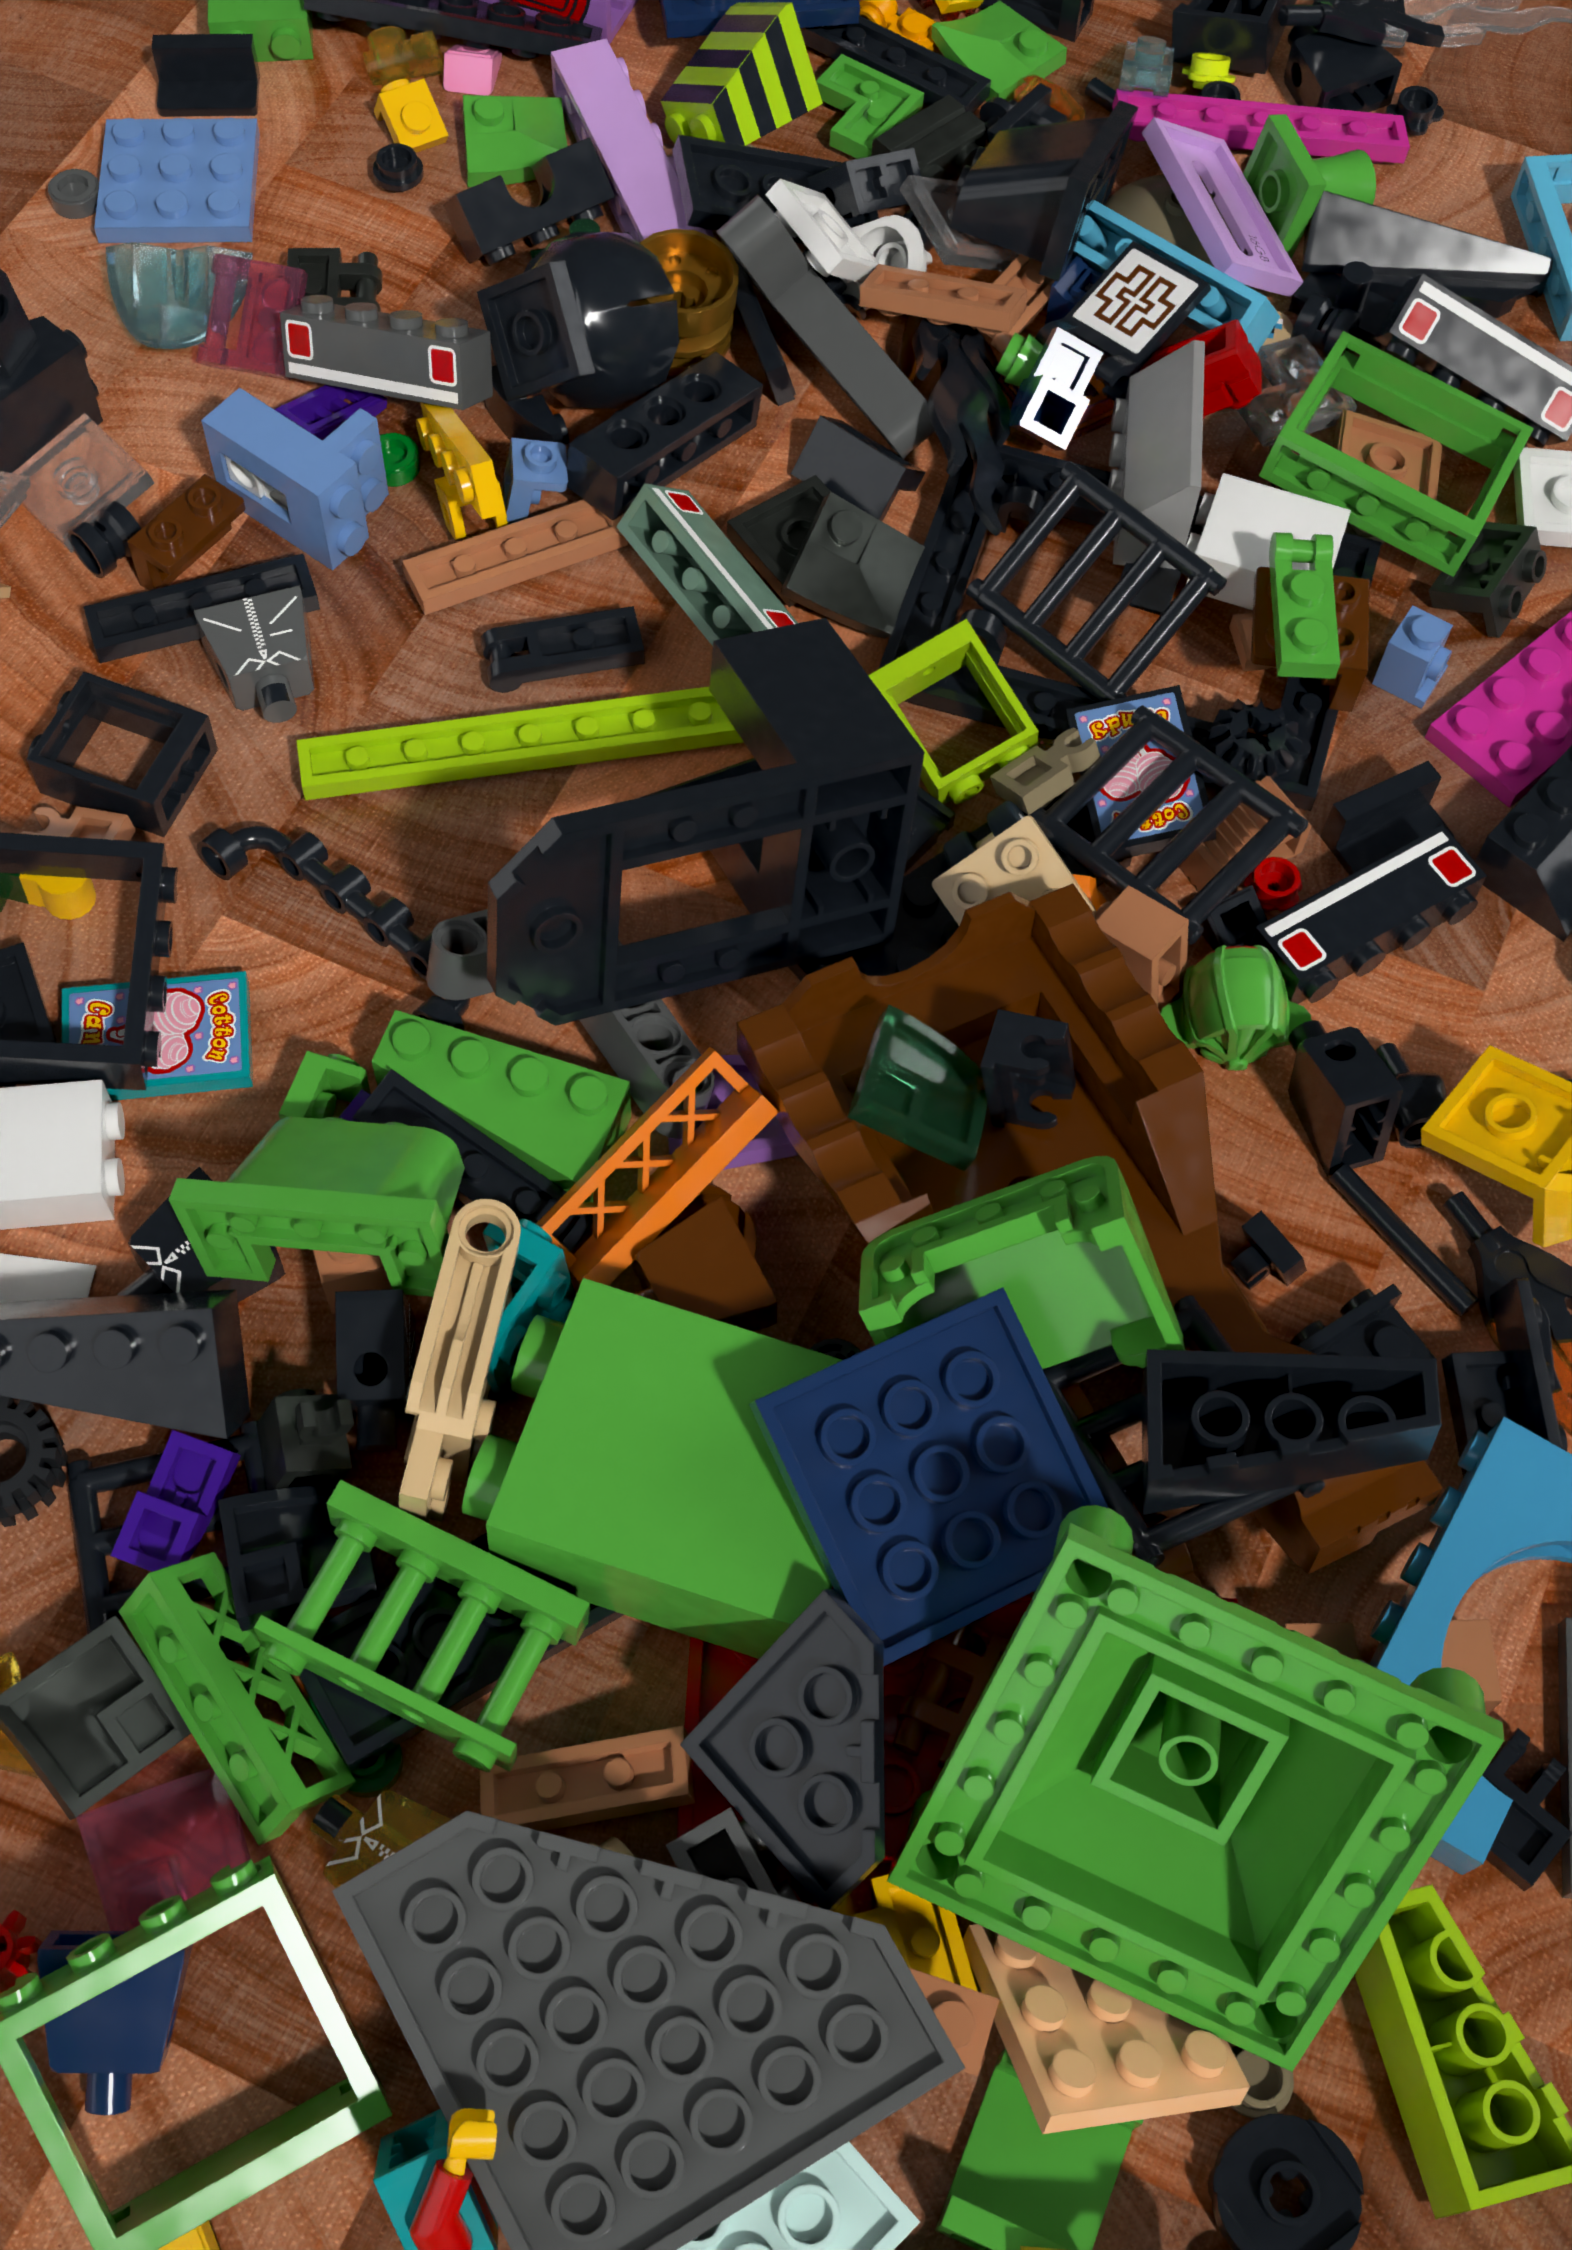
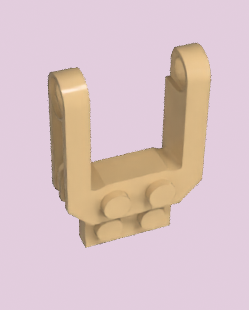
(453, 1361)

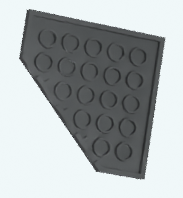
(635, 2028)

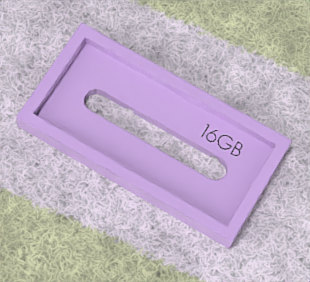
(1184, 155)

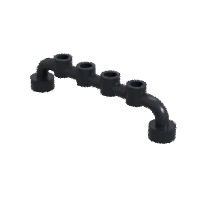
(342, 891)

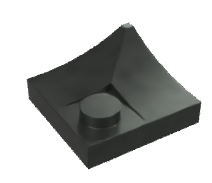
(853, 568)
(91, 1718)

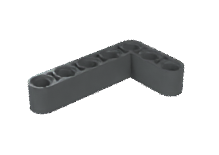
(826, 326)
(637, 1041)

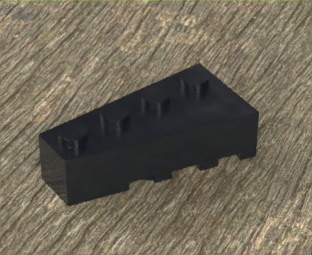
(131, 1358)
(1277, 1421)

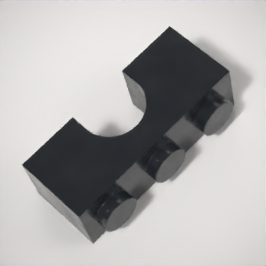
(492, 221)

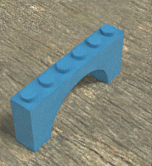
(1504, 1513)

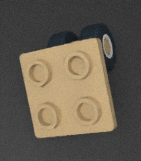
(1009, 859)

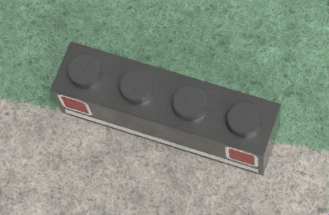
(387, 352)

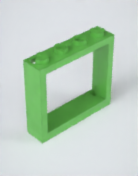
(1375, 499)
(243, 2165)

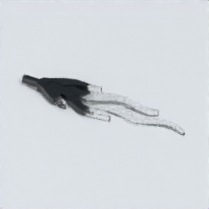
(1420, 21)

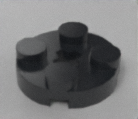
(1292, 2149)

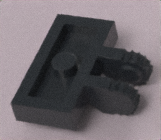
(1528, 1833)

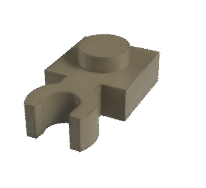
(1042, 775)

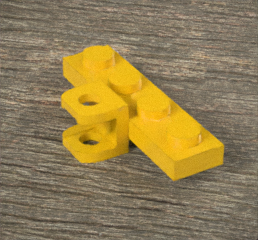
(466, 466)

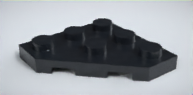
(805, 1749)

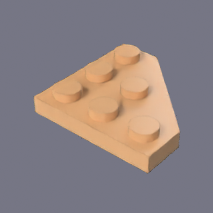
(1093, 2050)

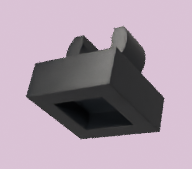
(1267, 1253)

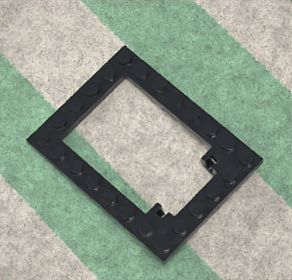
(948, 568)

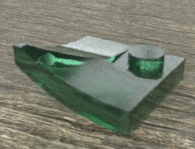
(921, 1090)

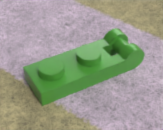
(1304, 607)

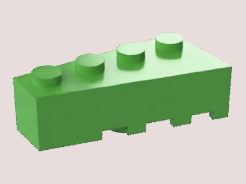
(527, 1102)

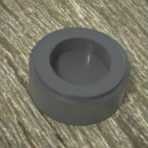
(74, 193)

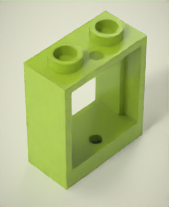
(930, 664)

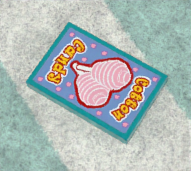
(201, 1032)

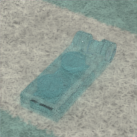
(1147, 66)

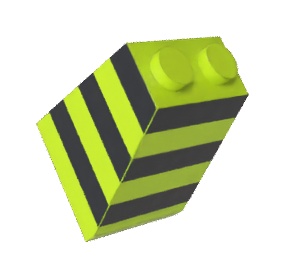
(744, 77)

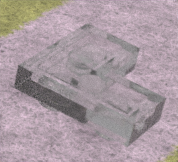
(1290, 370)

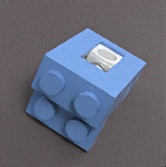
(294, 481)

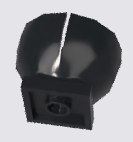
(569, 323)

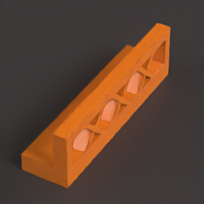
(673, 1184)

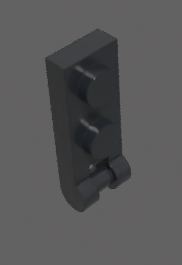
(562, 647)

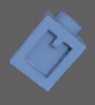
(528, 471)

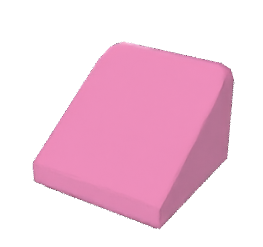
(471, 69)

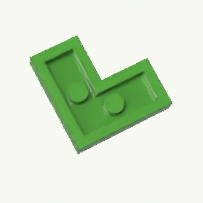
(870, 101)

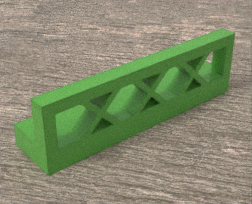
(219, 1698)

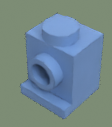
(1415, 657)

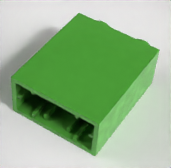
(651, 1472)

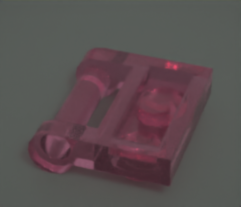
(268, 292)

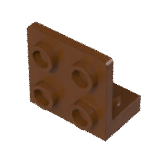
(1353, 634)

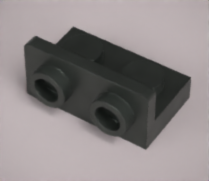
(1494, 575)

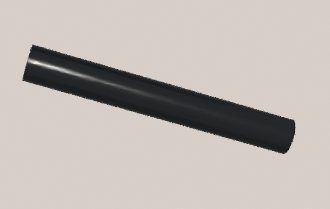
(1403, 1240)

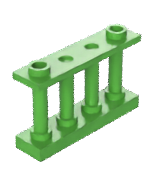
(423, 1555)

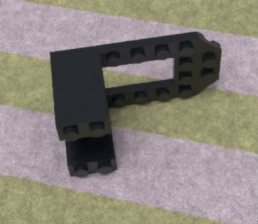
(804, 842)

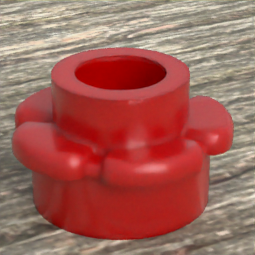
(1279, 874)

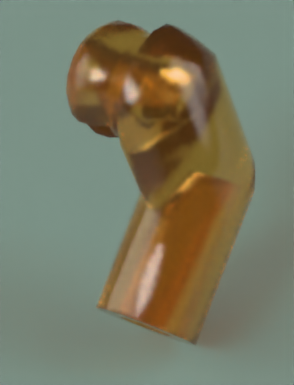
(1060, 97)

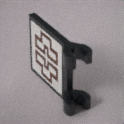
(1131, 313)

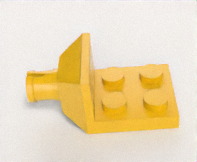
(1514, 1129)

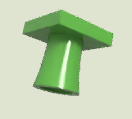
(1292, 182)

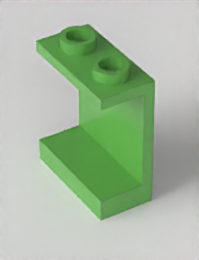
(1029, 2185)

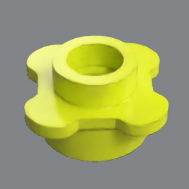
(1208, 68)

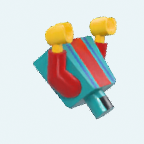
(430, 2185)

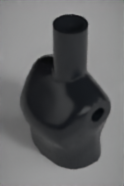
(1420, 1097)

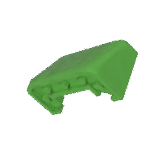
(1058, 1247)

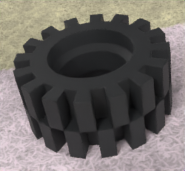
(42, 1461)

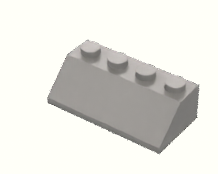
(1160, 446)

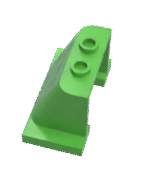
(333, 1191)

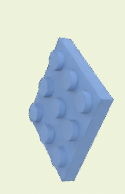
(177, 180)

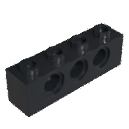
(663, 434)

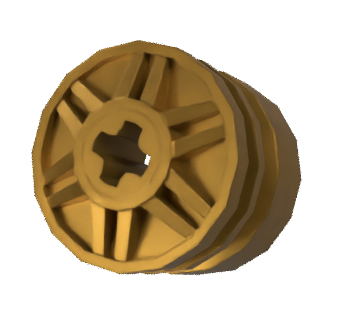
(705, 292)

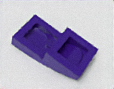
(178, 1505)

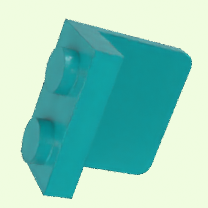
(540, 1287)

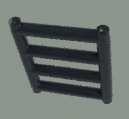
(1117, 515)
(1191, 756)
(1120, 1484)
(96, 1543)

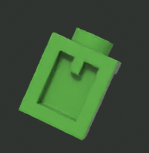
(320, 1083)

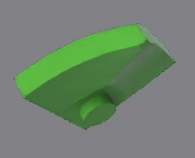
(999, 47)
(510, 135)

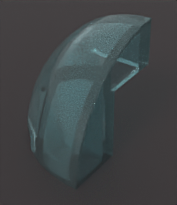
(166, 291)

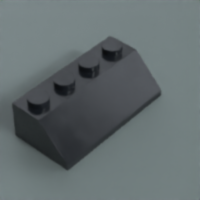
(1532, 852)

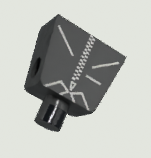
(261, 651)

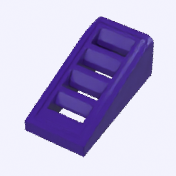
(315, 408)

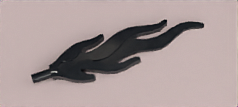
(961, 405)

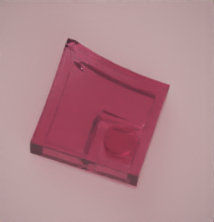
(161, 1844)

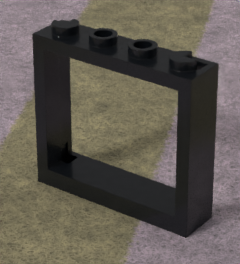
(110, 860)

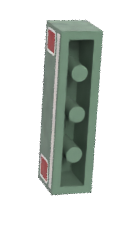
(699, 565)

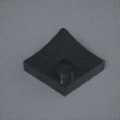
(278, 1547)

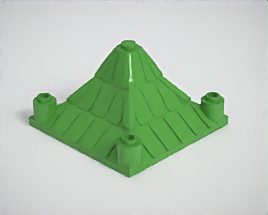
(1192, 1796)

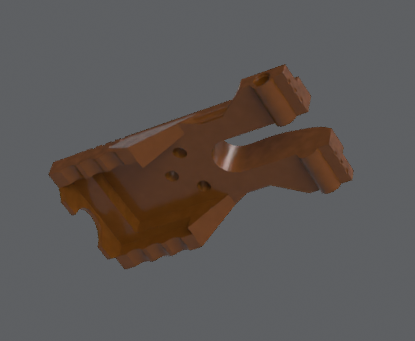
(1132, 1101)

